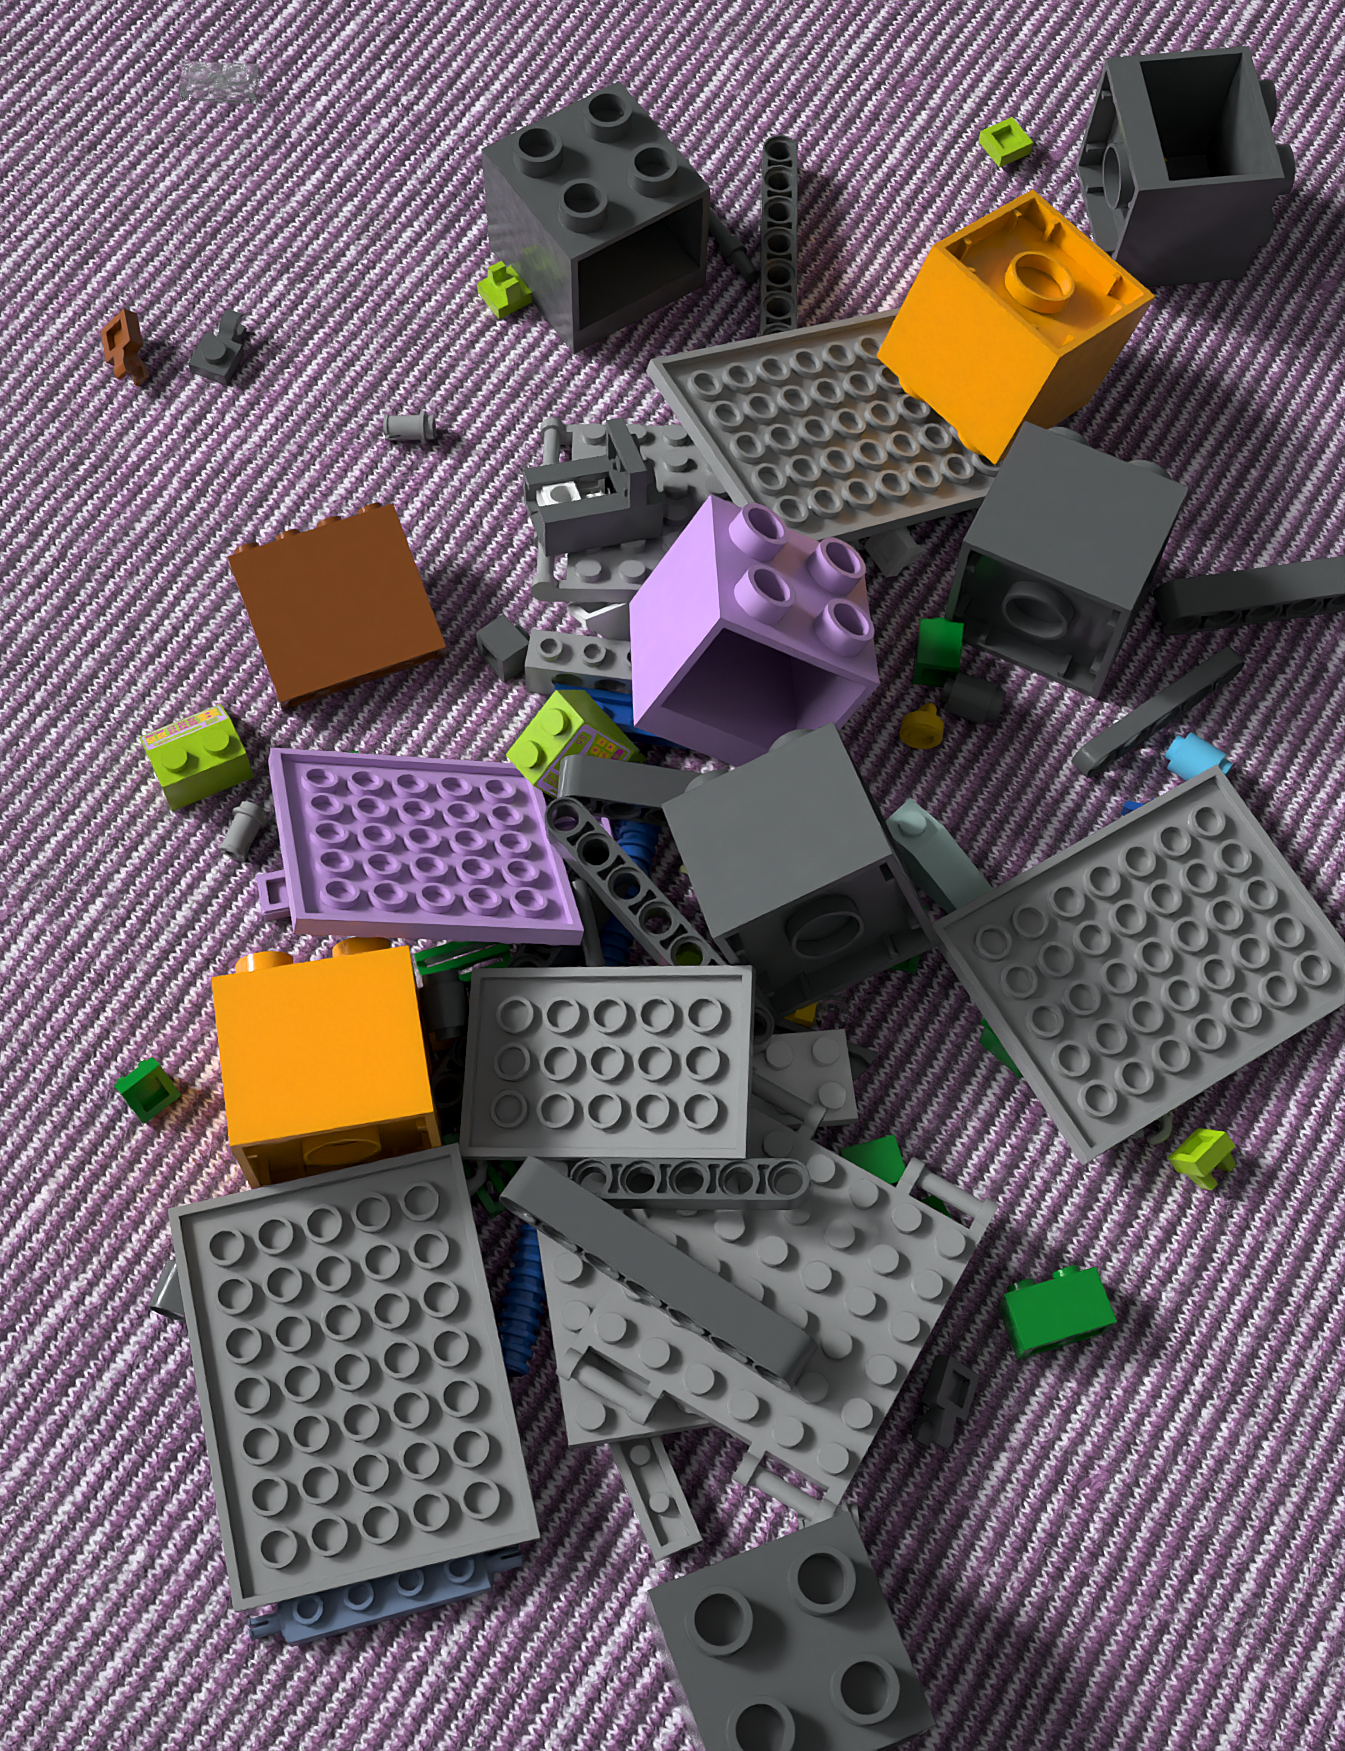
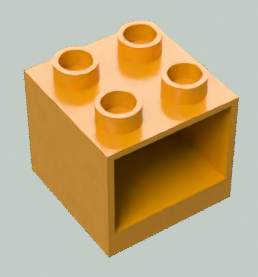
(1012, 324)
(324, 1061)

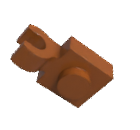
(121, 343)

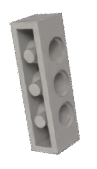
(577, 662)

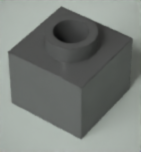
(503, 647)

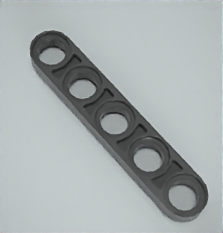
(1158, 712)
(711, 1195)

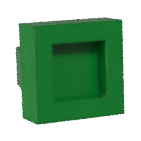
(147, 1090)

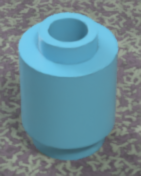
(1193, 756)

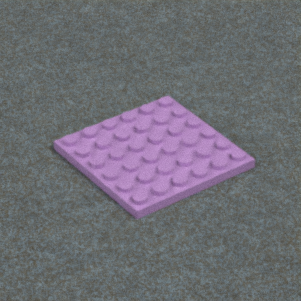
(418, 850)

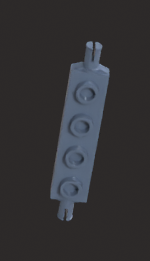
(383, 1598)

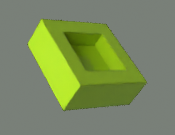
(1005, 142)

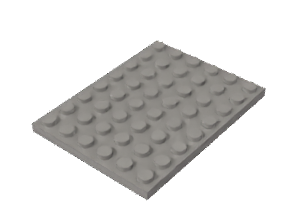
(822, 430)
(1147, 961)
(350, 1377)

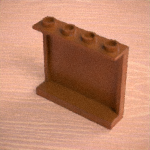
(337, 605)

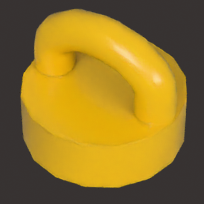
(922, 728)

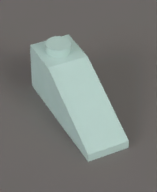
(935, 858)

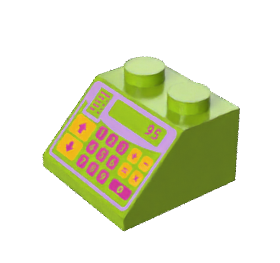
(564, 727)
(197, 757)

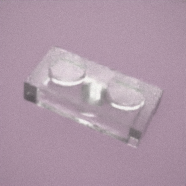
(219, 82)

